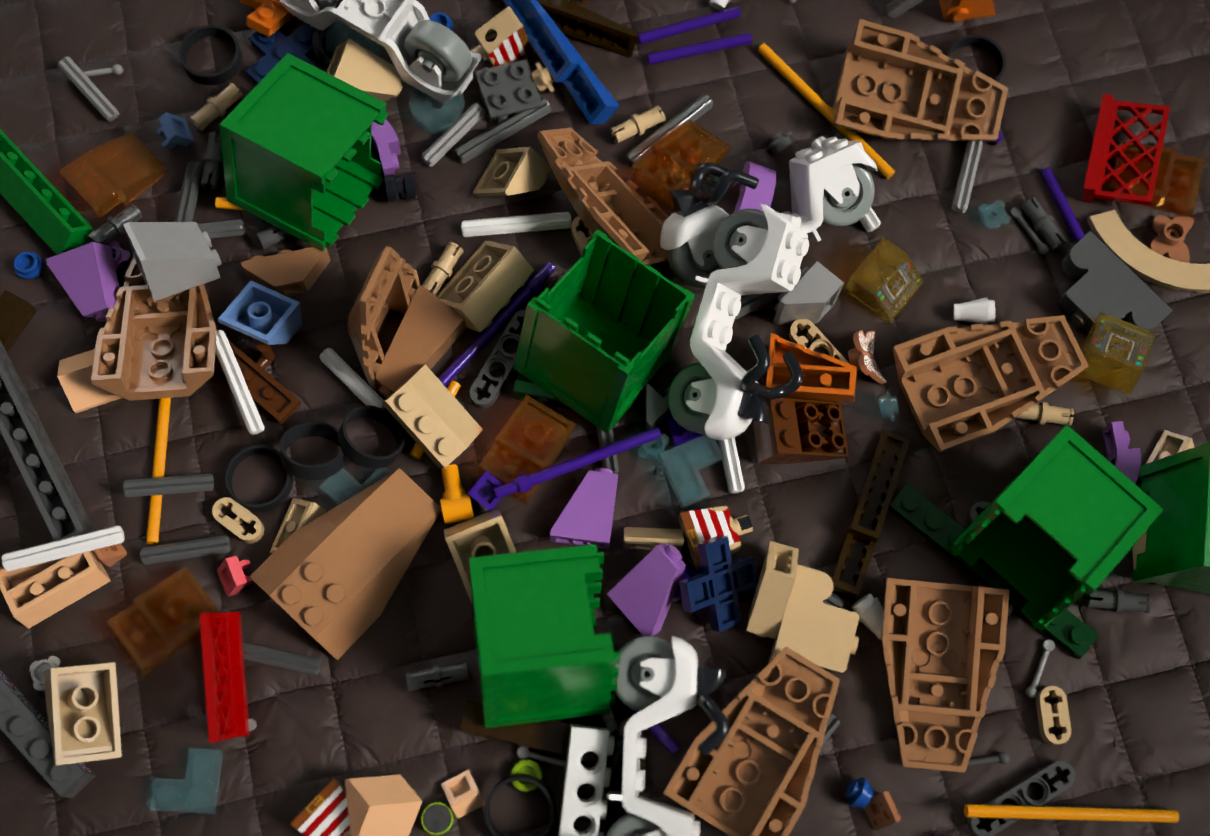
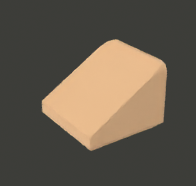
(463, 794)

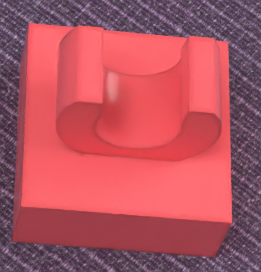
(232, 575)

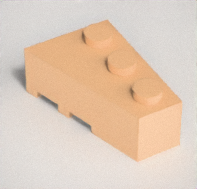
(50, 586)

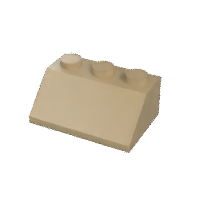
(486, 283)
(432, 417)

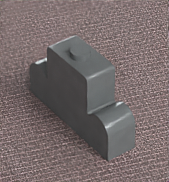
(1107, 287)

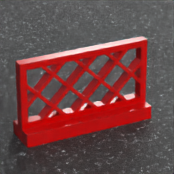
(1103, 141)
(224, 675)

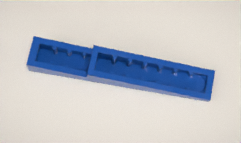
(564, 61)

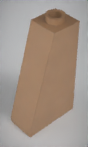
(421, 339)

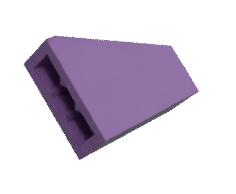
(88, 278)
(589, 512)
(649, 589)

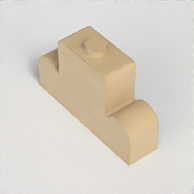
(814, 628)

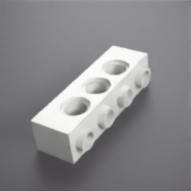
(582, 740)

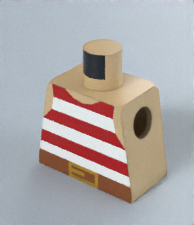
(502, 39)
(709, 523)
(326, 813)

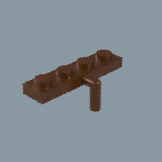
(263, 387)

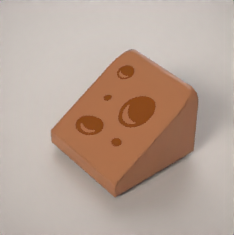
(110, 554)
(882, 811)

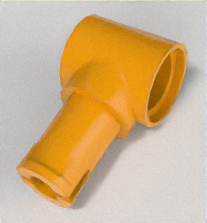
(455, 502)

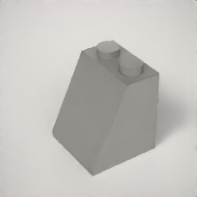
(172, 256)

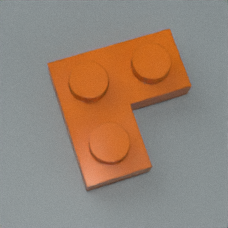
(268, 16)

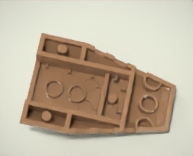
(913, 91)
(603, 197)
(387, 287)
(157, 345)
(984, 375)
(349, 560)
(940, 666)
(768, 759)

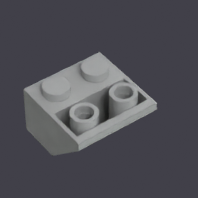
(810, 297)

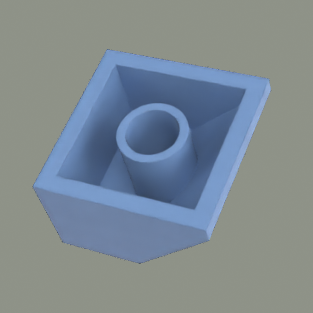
(263, 315)

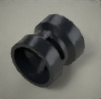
(400, 187)

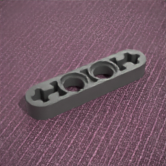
(499, 357)
(1020, 797)

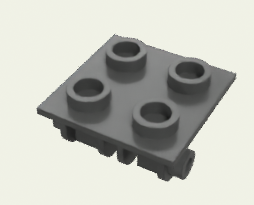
(508, 89)

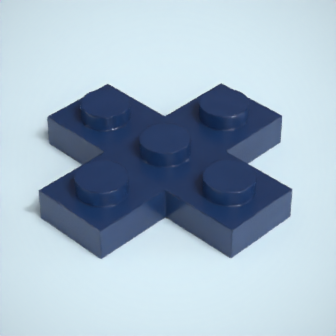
(277, 46)
(719, 583)

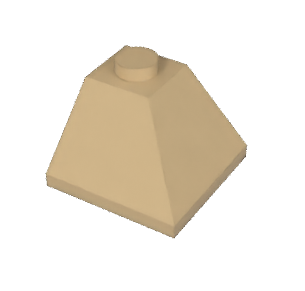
(513, 173)

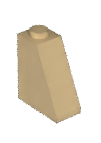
(365, 71)
(773, 590)

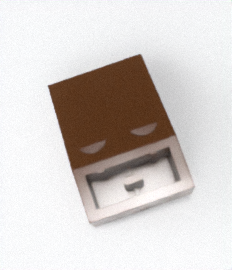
(801, 432)

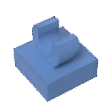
(175, 130)

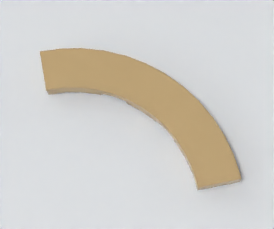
(1146, 262)

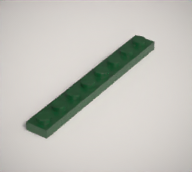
(944, 531)

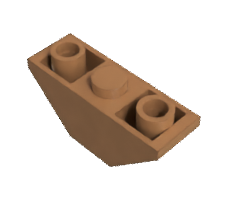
(288, 270)

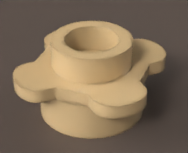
(542, 78)

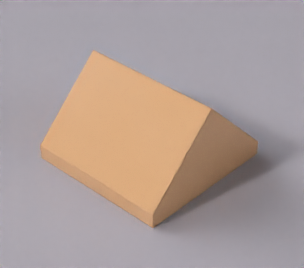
(76, 382)
(381, 806)

